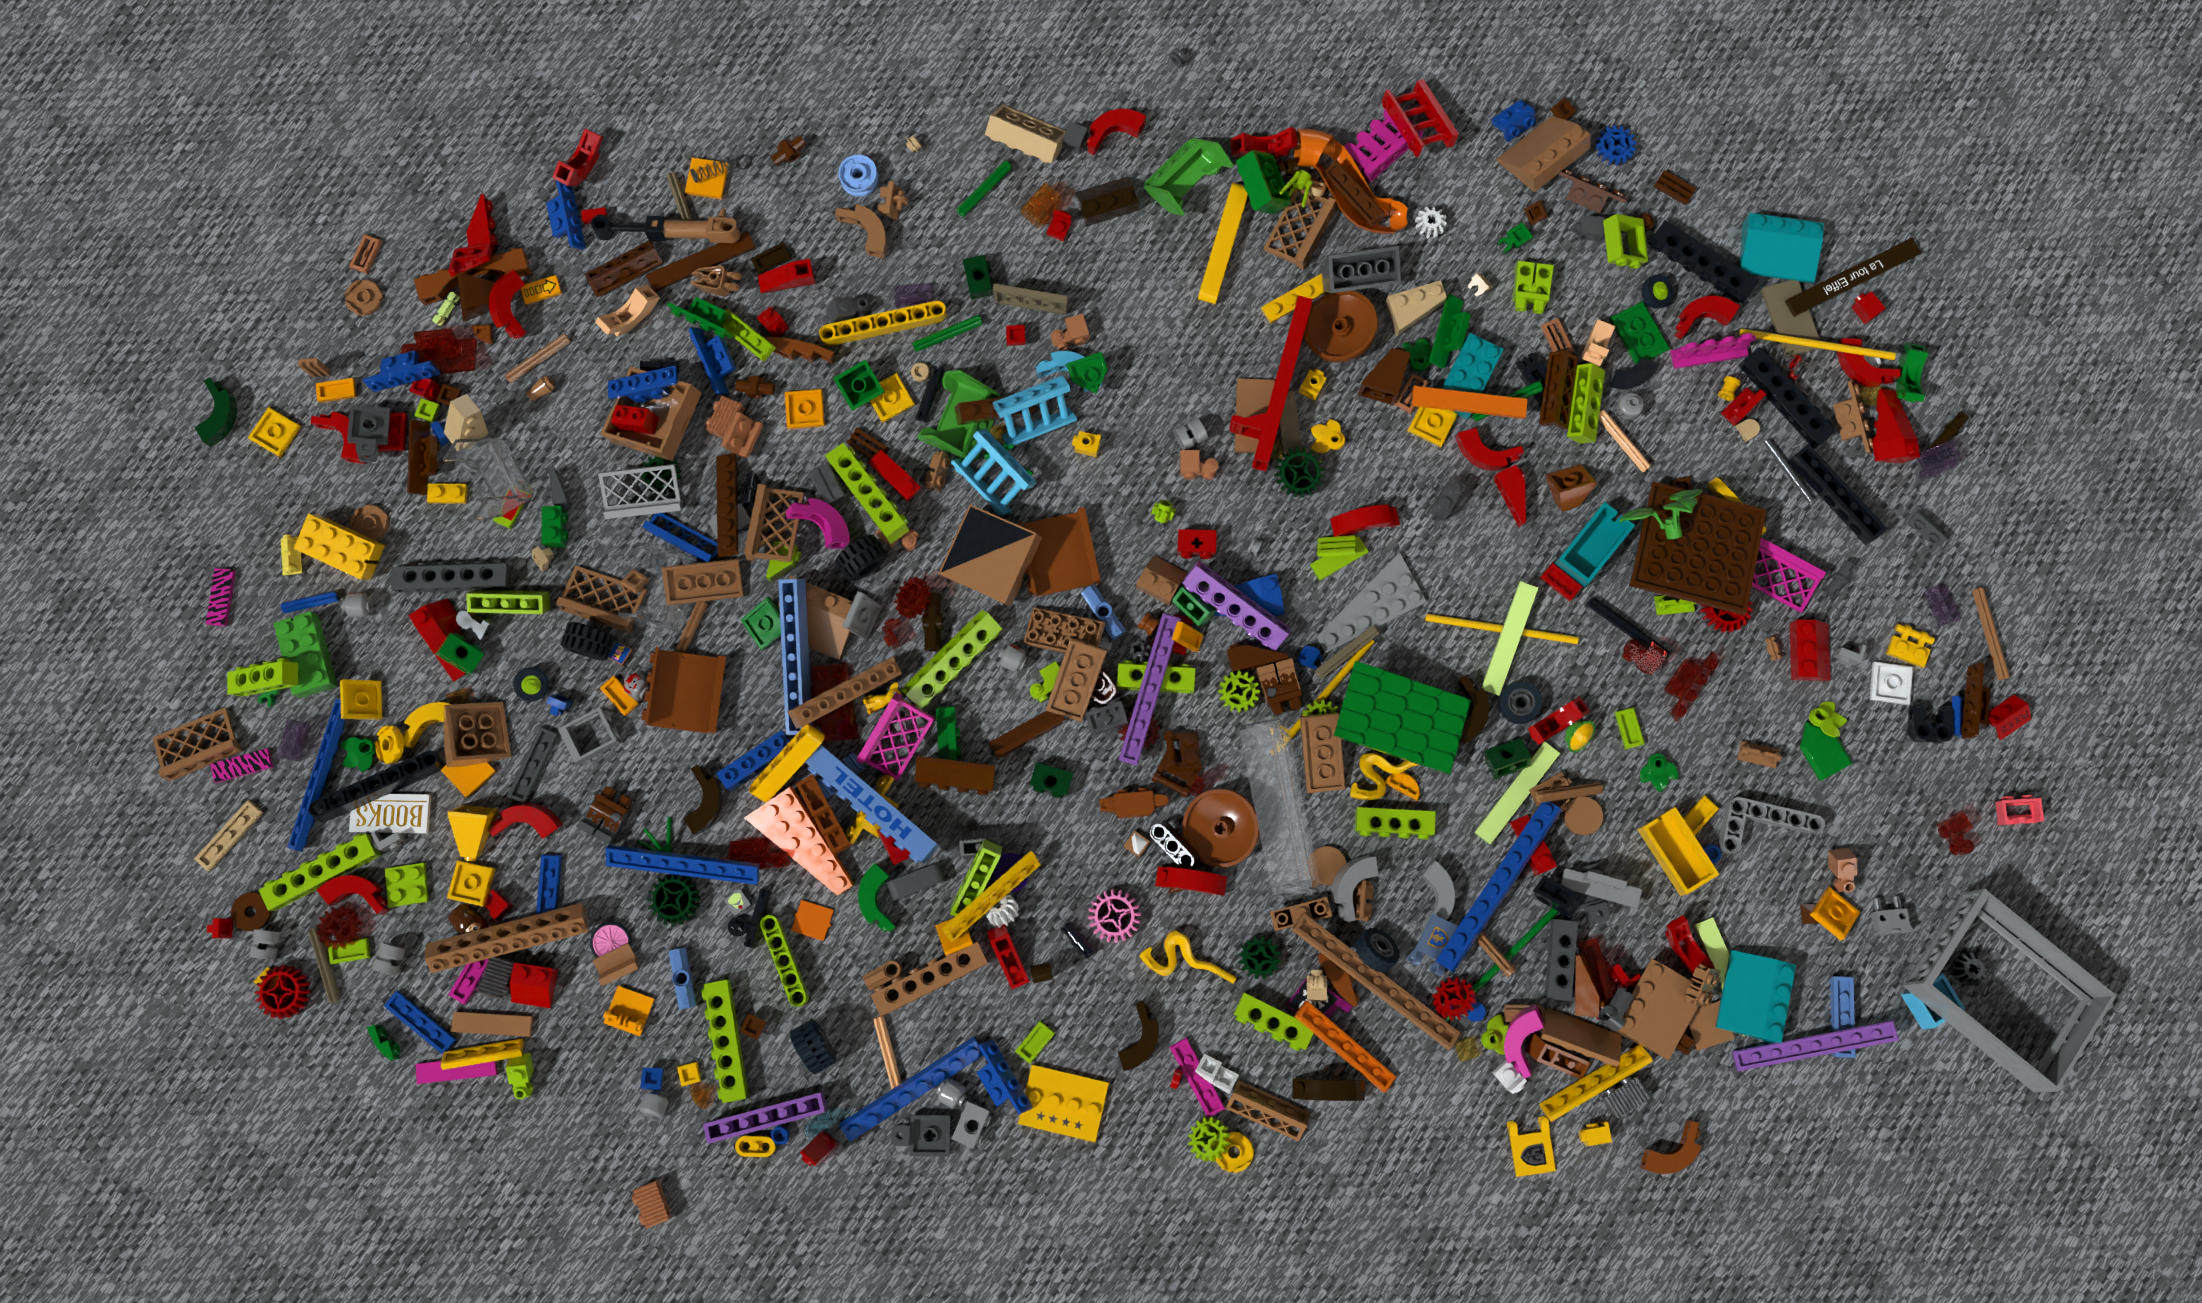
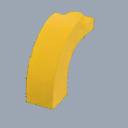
(420, 720)

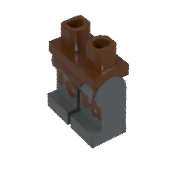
(605, 816)

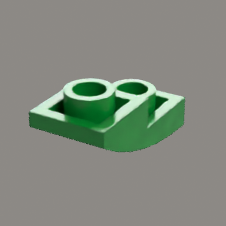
(388, 1048)

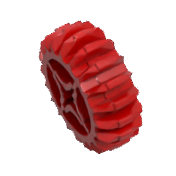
(1739, 620)
(282, 999)

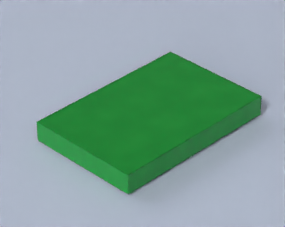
(1639, 333)

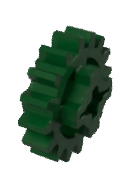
(658, 484)
(1258, 966)

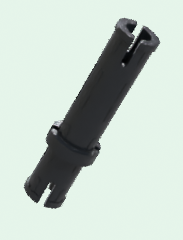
(929, 394)
(754, 927)

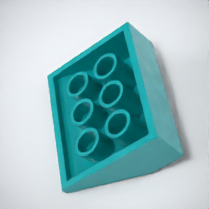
(1781, 247)
(1755, 996)

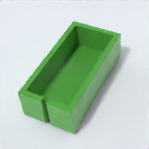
(305, 644)

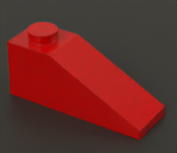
(894, 476)
(1512, 488)
(1541, 859)
(1008, 956)

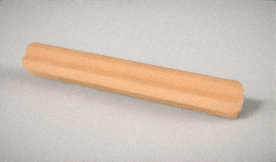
(1625, 443)
(887, 1051)

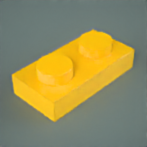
(447, 493)

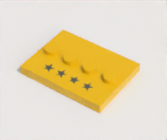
(1064, 1103)

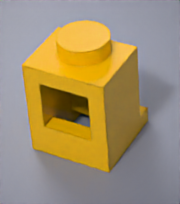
(1312, 390)
(1089, 449)
(1595, 1134)

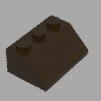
(1107, 201)

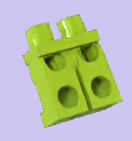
(1532, 286)

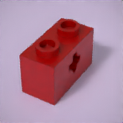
(635, 419)
(1206, 541)

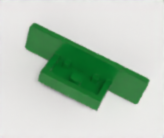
(705, 314)
(1450, 331)
(947, 734)

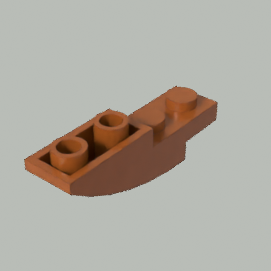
(1339, 980)

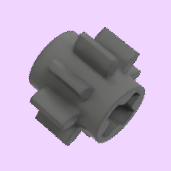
(1136, 648)

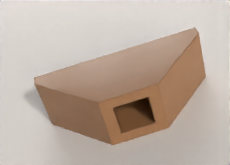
(1288, 916)

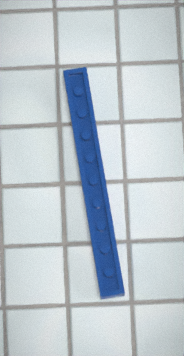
(1498, 886)

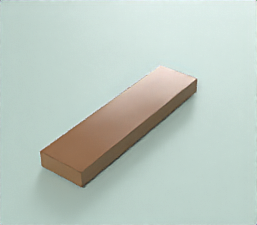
(492, 1024)

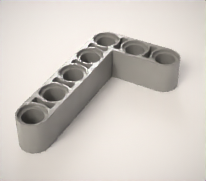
(1764, 816)

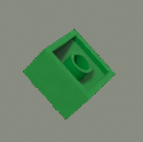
(858, 385)

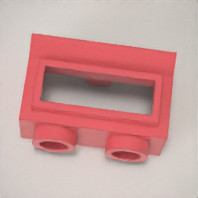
(2035, 806)

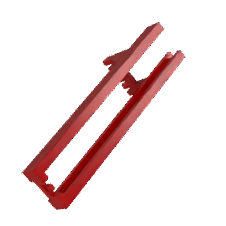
(1265, 425)

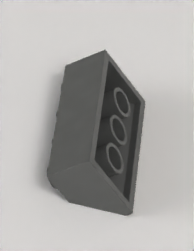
(1361, 269)

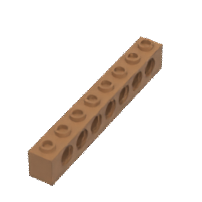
(506, 938)

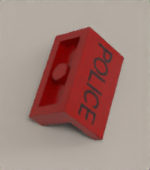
(2009, 716)

